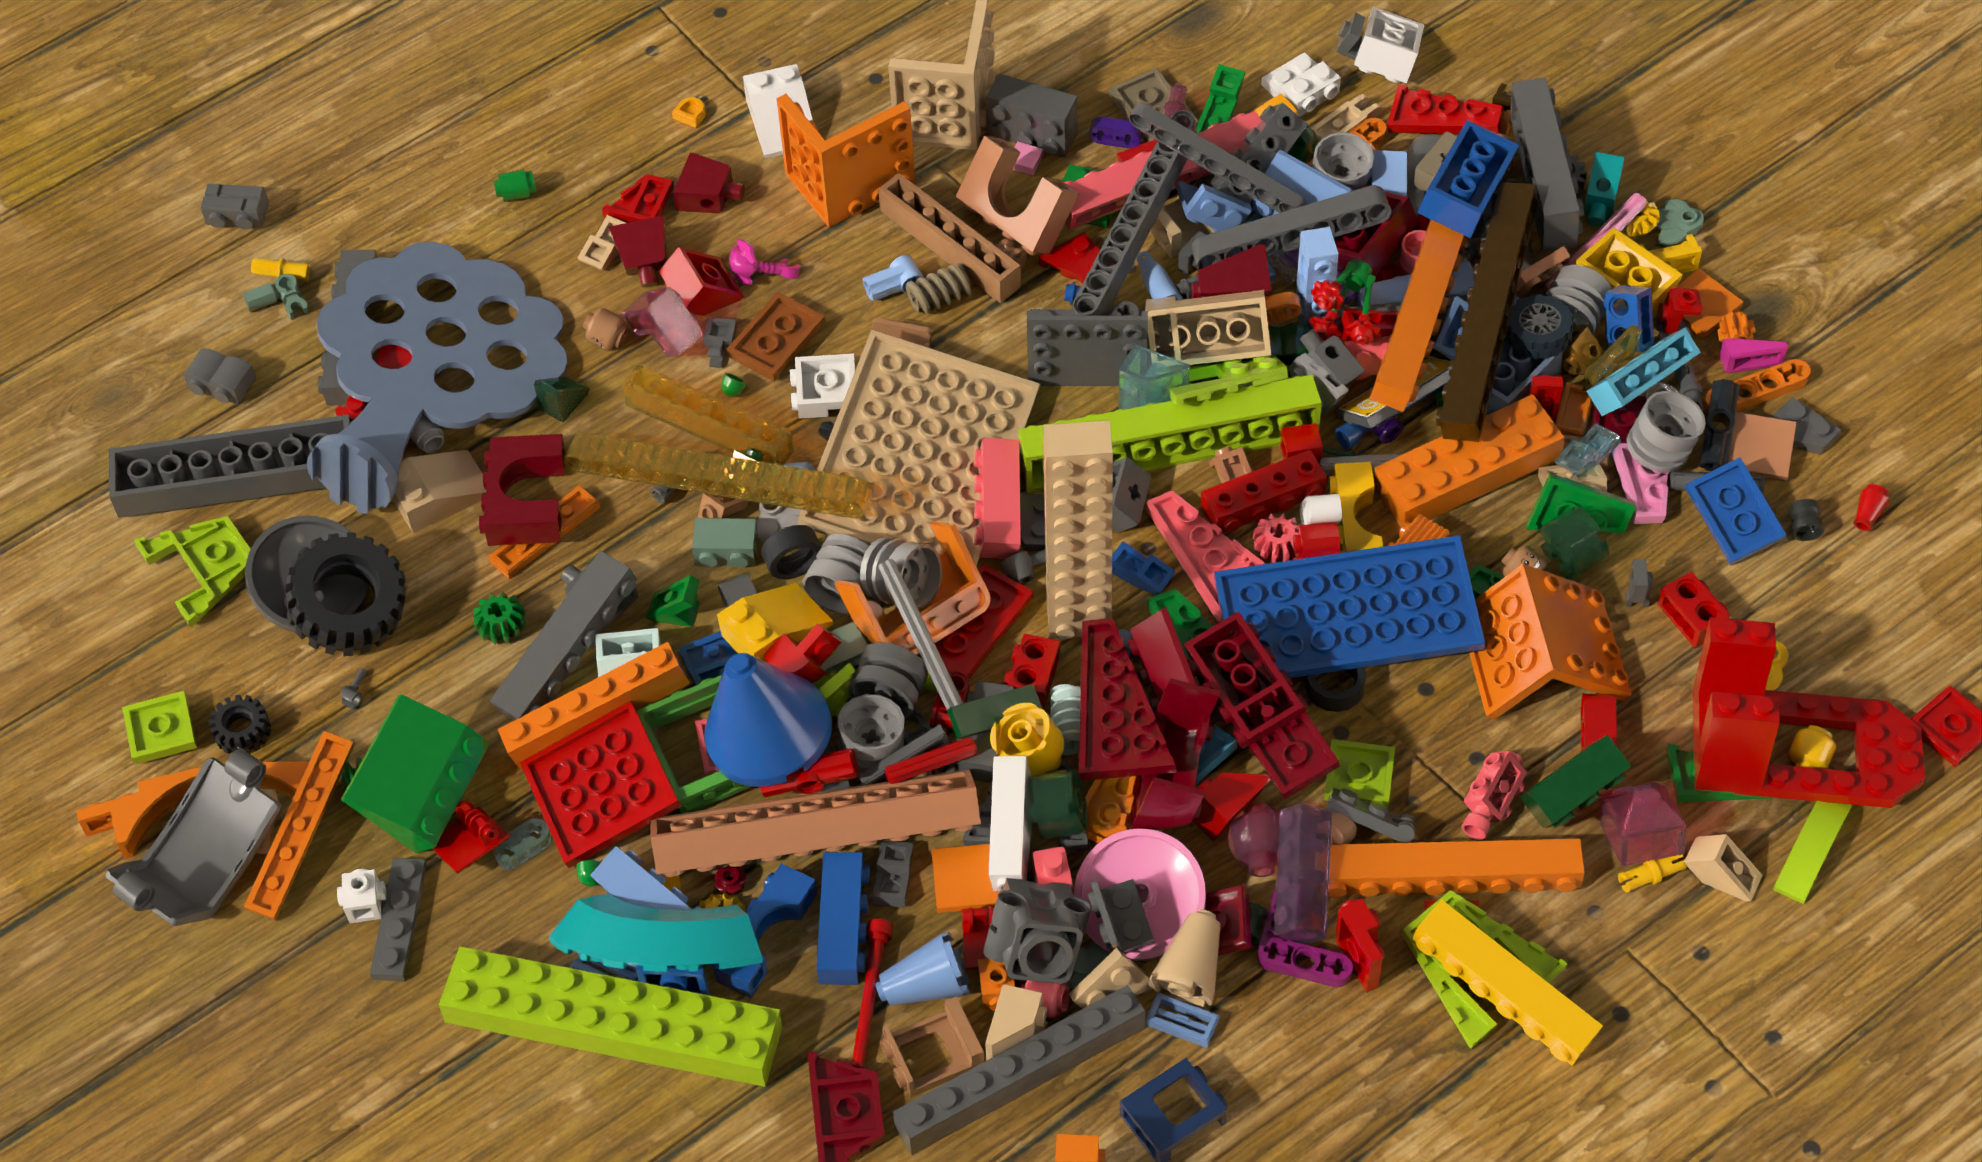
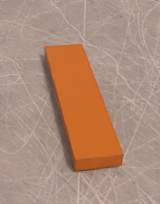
(574, 510)

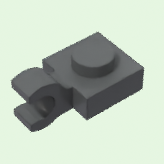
(718, 335)
(1640, 584)

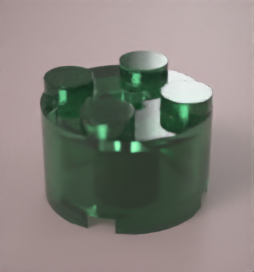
(1574, 542)
(1058, 804)

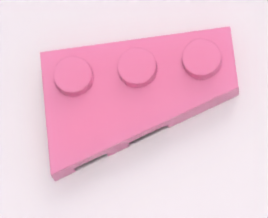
(1642, 486)

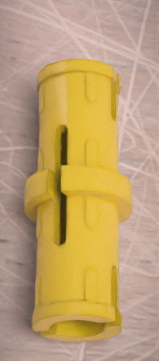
(1651, 871)

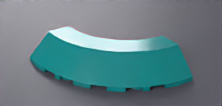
(656, 938)

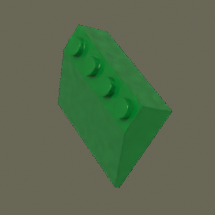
(415, 773)

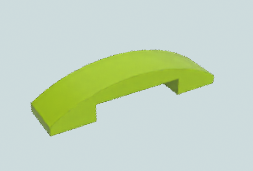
(1811, 849)

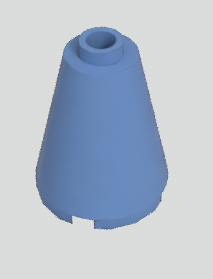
(925, 975)

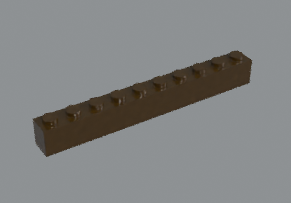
(1488, 312)

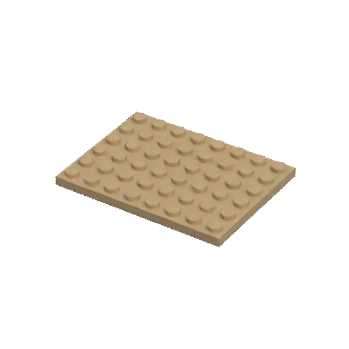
(914, 438)

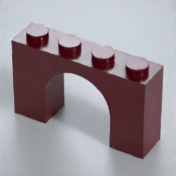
(508, 462)

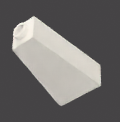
(1010, 820)

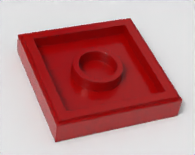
(1951, 725)

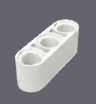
(1321, 509)

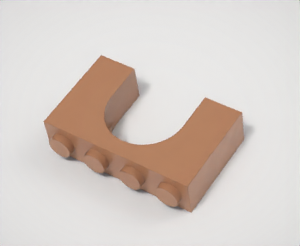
(985, 194)

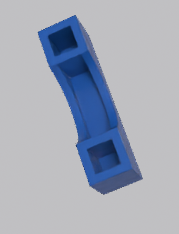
(784, 897)

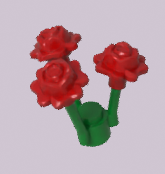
(1328, 297)

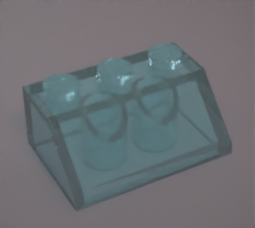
(1148, 376)

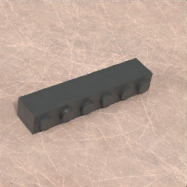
(565, 637)

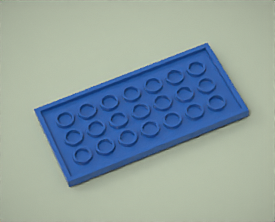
(1358, 606)

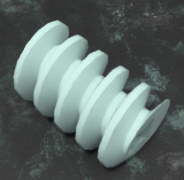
(1066, 715)

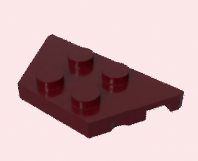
(844, 1109)

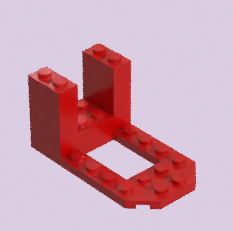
(1740, 721)

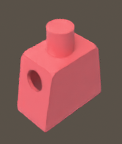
(1051, 866)

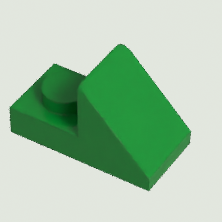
(676, 603)

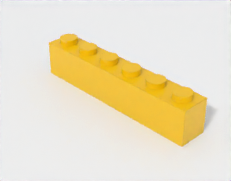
(1506, 983)

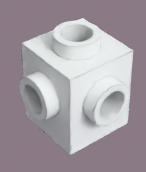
(361, 895)

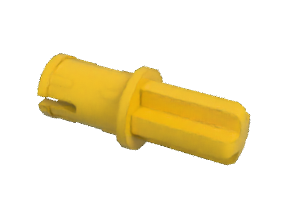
(276, 268)

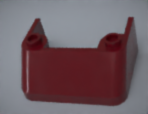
(1185, 723)

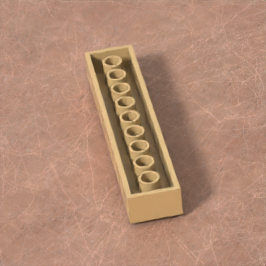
(1078, 524)

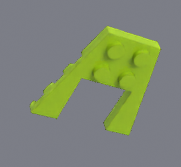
(1231, 374)
(1466, 1013)

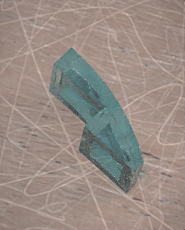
(1590, 451)

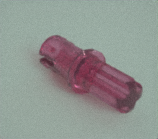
(1176, 100)

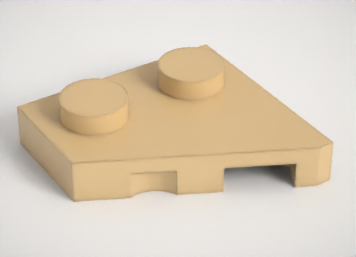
(1109, 977)

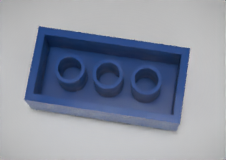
(1468, 179)

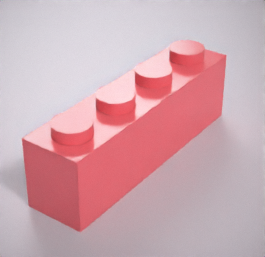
(998, 498)

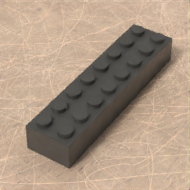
(216, 467)

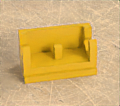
(1681, 257)

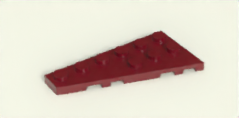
(1115, 716)

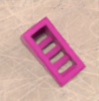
(1749, 354)

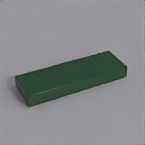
(981, 714)

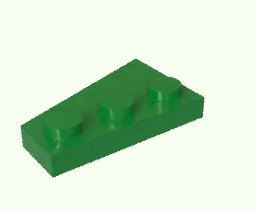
(1682, 773)

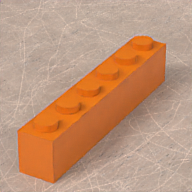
(639, 681)

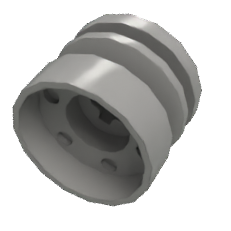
(1344, 159)
(1582, 292)
(1665, 431)
(837, 560)
(917, 563)
(871, 729)

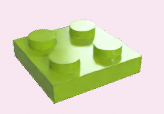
(159, 727)
(1363, 770)

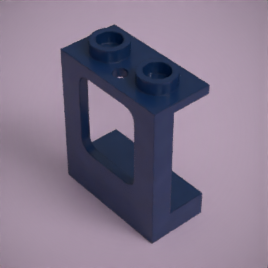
(1151, 1124)

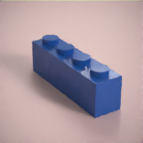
(841, 918)

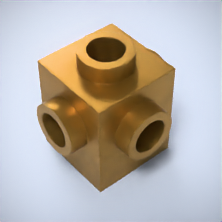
(1581, 352)

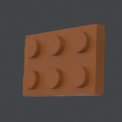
(775, 336)

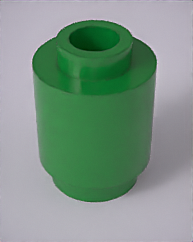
(515, 185)

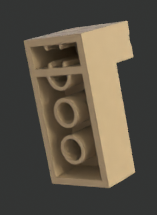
(1209, 327)

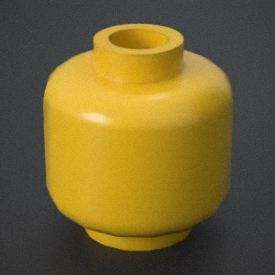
(1812, 748)

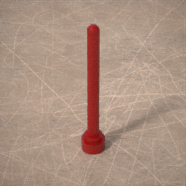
(878, 934)

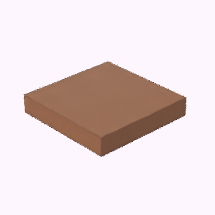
(1763, 445)

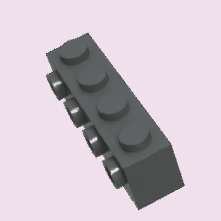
(1276, 132)

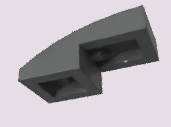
(893, 874)

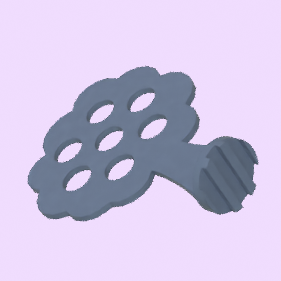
(366, 456)

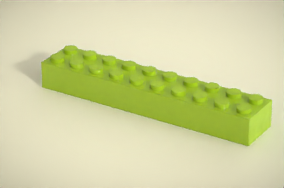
(1177, 435)
(611, 1016)

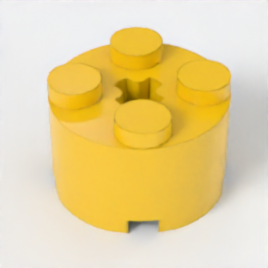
(1029, 733)

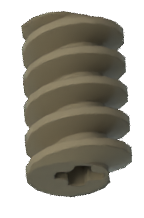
(938, 287)

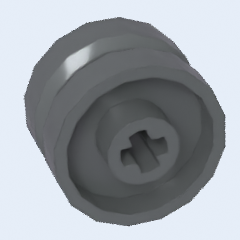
(891, 673)

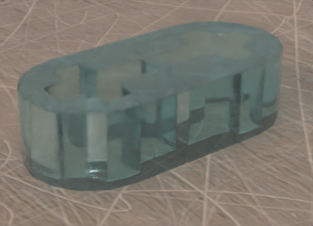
(523, 844)

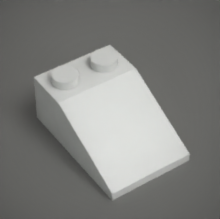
(1389, 45)
(761, 96)

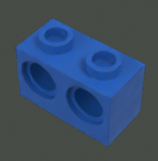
(1621, 317)

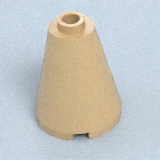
(1190, 961)

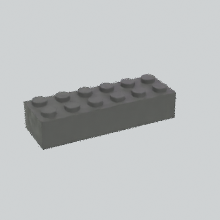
(1546, 164)

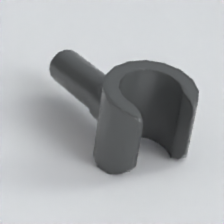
(350, 695)

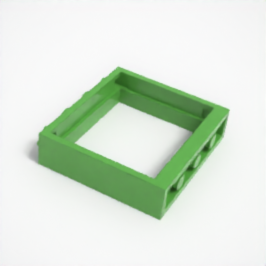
(679, 705)

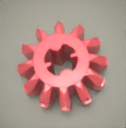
(1275, 538)

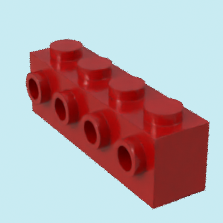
(1263, 492)

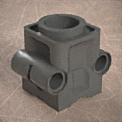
(1037, 930)

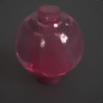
(1255, 838)

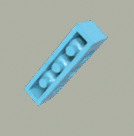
(1643, 371)

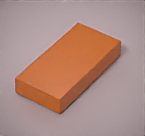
(1573, 410)

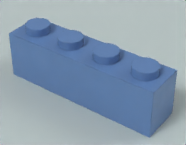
(626, 880)

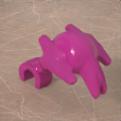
(744, 264)

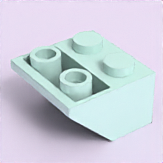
(621, 647)

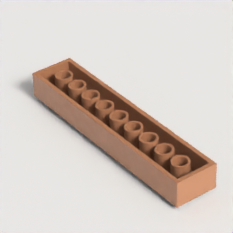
(814, 822)

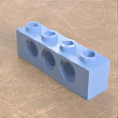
(1316, 263)

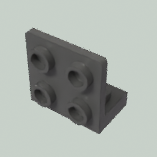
(1123, 916)

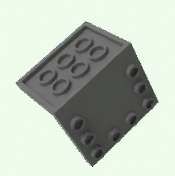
(1080, 348)

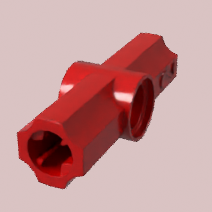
(826, 770)

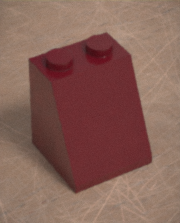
(1235, 274)

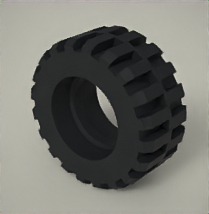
(350, 557)

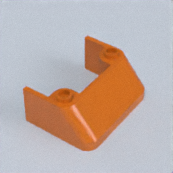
(958, 600)

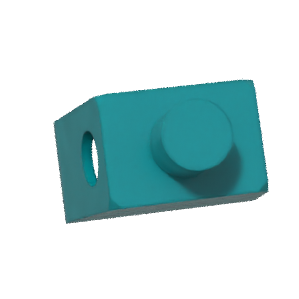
(1600, 193)

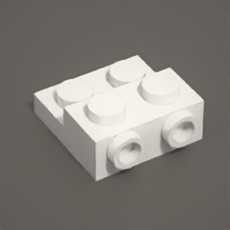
(1303, 83)
(820, 383)

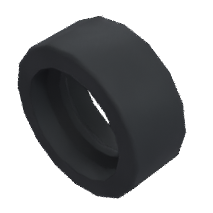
(786, 541)
(1333, 700)

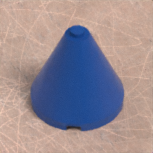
(765, 723)

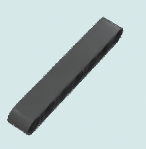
(1283, 230)

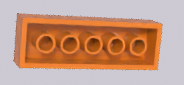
(1457, 471)

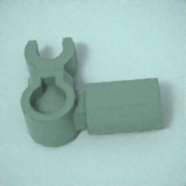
(284, 289)

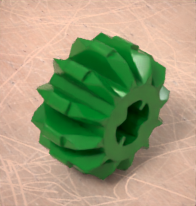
(499, 618)

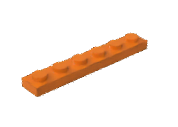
(299, 825)

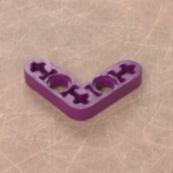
(1312, 974)

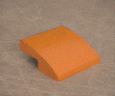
(962, 878)

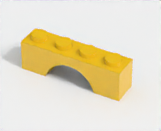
(1356, 490)

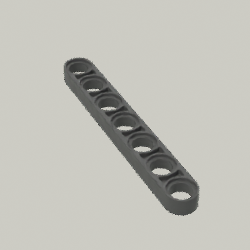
(1214, 159)

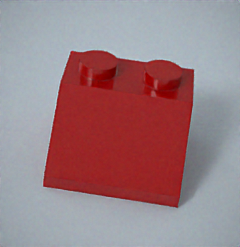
(700, 281)
(1226, 798)

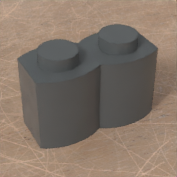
(219, 376)

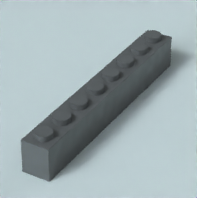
(1019, 1070)

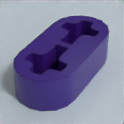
(1114, 132)

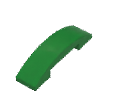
(1222, 98)

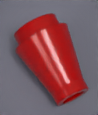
(1871, 505)

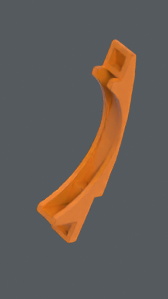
(136, 813)

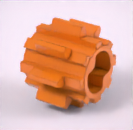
(1736, 326)

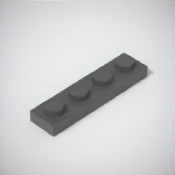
(398, 920)

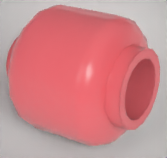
(1054, 996)

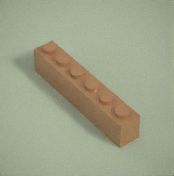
(950, 237)

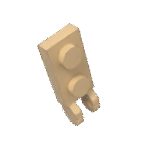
(1346, 117)

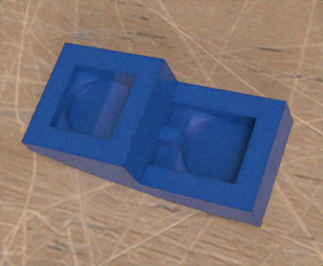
(1145, 573)

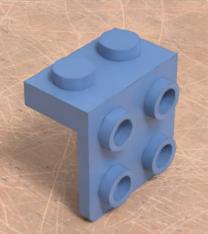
(1212, 206)

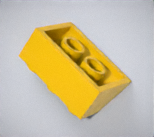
(1630, 264)

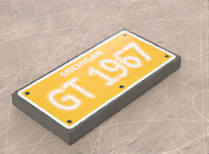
(1371, 413)

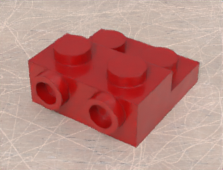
(1358, 940)

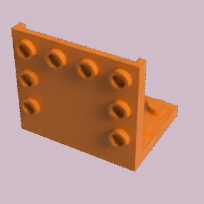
(846, 170)
(1544, 631)

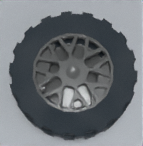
(1540, 326)

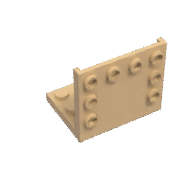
(946, 97)

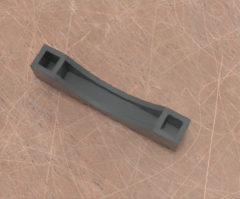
(328, 383)

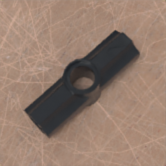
(1722, 410)

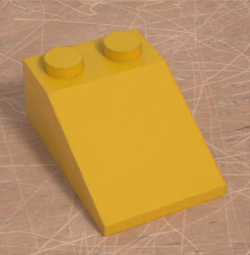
(762, 618)

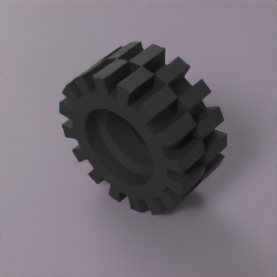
(237, 710)

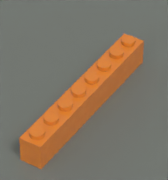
(1418, 317)
(1455, 867)

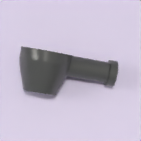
(1020, 565)

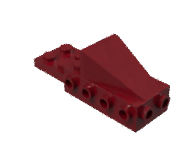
(1261, 704)

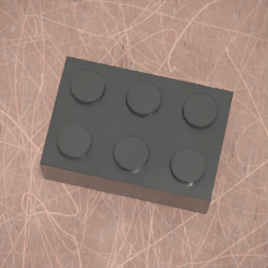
(1031, 114)

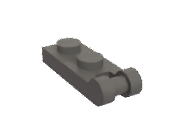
(1372, 815)

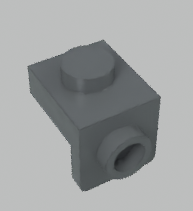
(1350, 36)

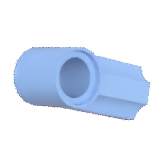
(892, 279)

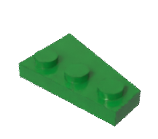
(1561, 494)
(1183, 614)

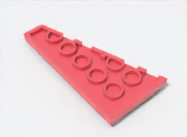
(1197, 545)

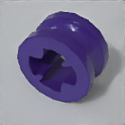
(1388, 429)

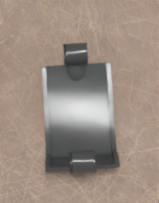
(203, 844)

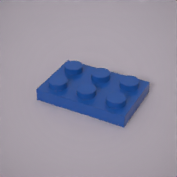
(1735, 511)

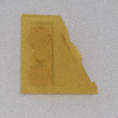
(1613, 358)

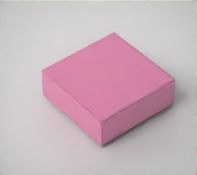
(1028, 158)

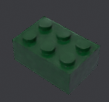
(1576, 783)

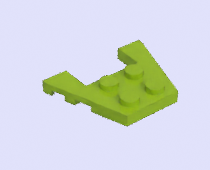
(213, 554)

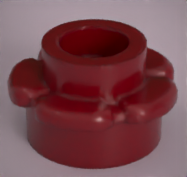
(730, 887)

